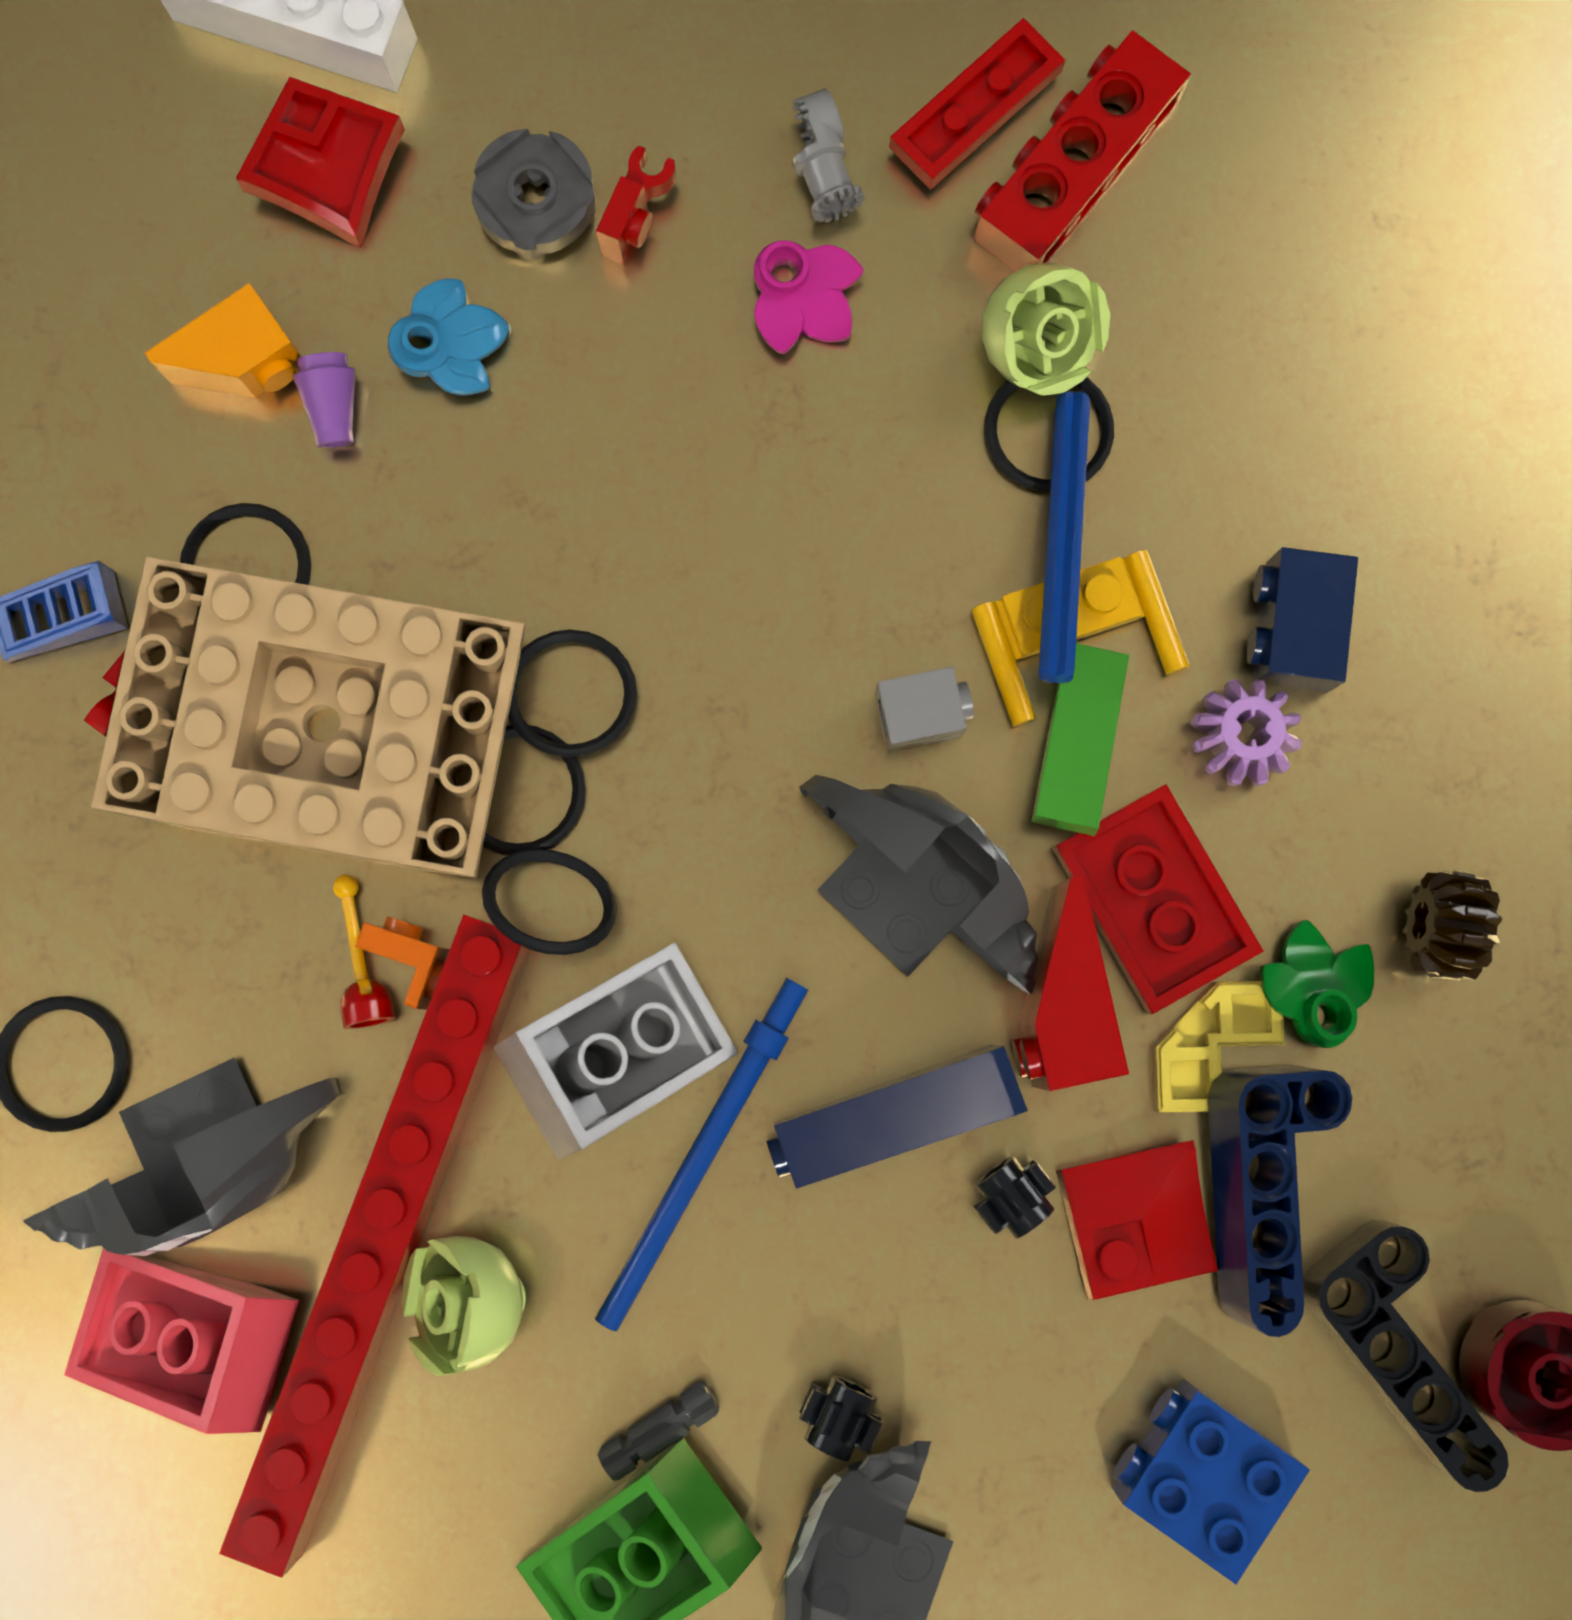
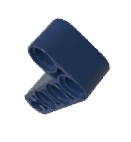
(1265, 1281)

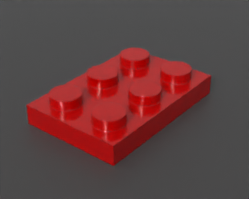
(1159, 900)

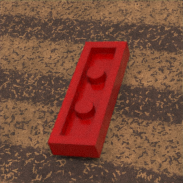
(976, 103)

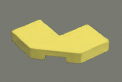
(1190, 1051)

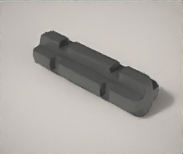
(658, 1431)

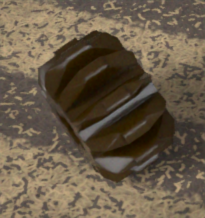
(1452, 925)

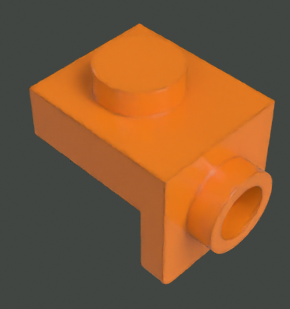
(402, 943)

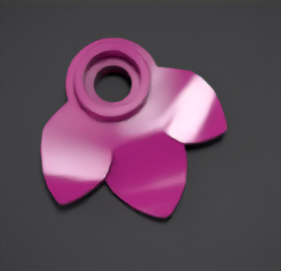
(810, 300)

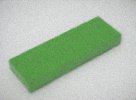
(1081, 742)

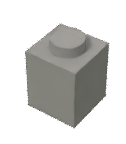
(923, 709)

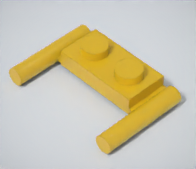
(1108, 598)

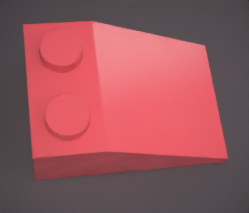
(182, 1342)

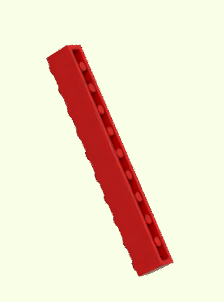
(374, 1250)

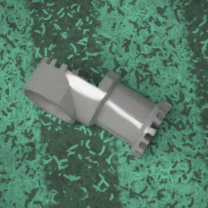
(822, 158)

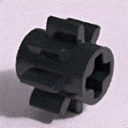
(1014, 1196)
(840, 1418)

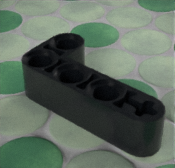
(1409, 1363)

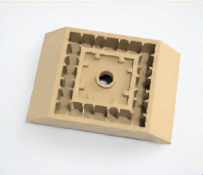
(223, 700)

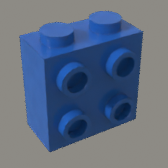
(1207, 1479)

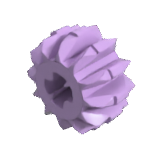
(1267, 740)

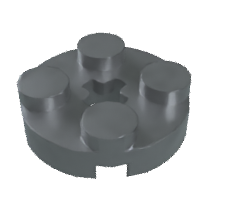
(535, 158)

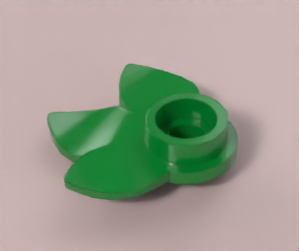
(1316, 978)

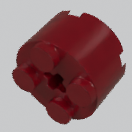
(1501, 1367)

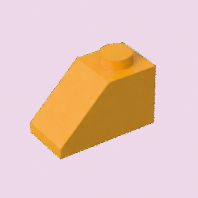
(229, 349)

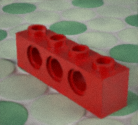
(1131, 76)

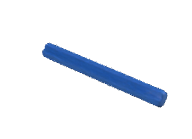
(1064, 538)

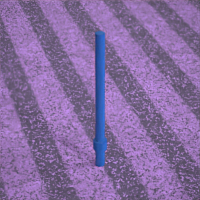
(764, 1042)

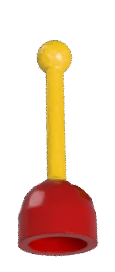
(365, 1000)

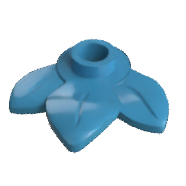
(457, 335)

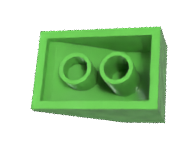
(645, 1548)

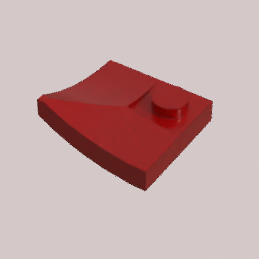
(322, 158)
(1138, 1220)

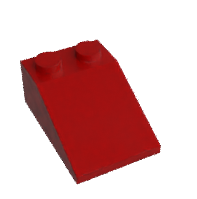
(1070, 1017)

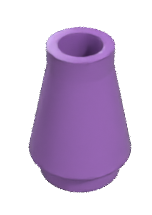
(328, 396)

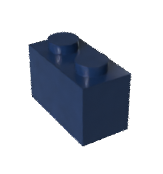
(1303, 619)

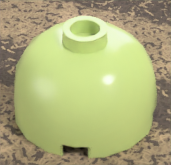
(1045, 327)
(462, 1303)

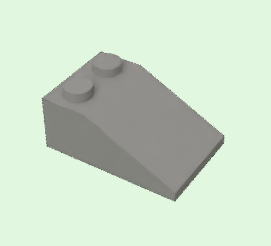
(615, 1051)

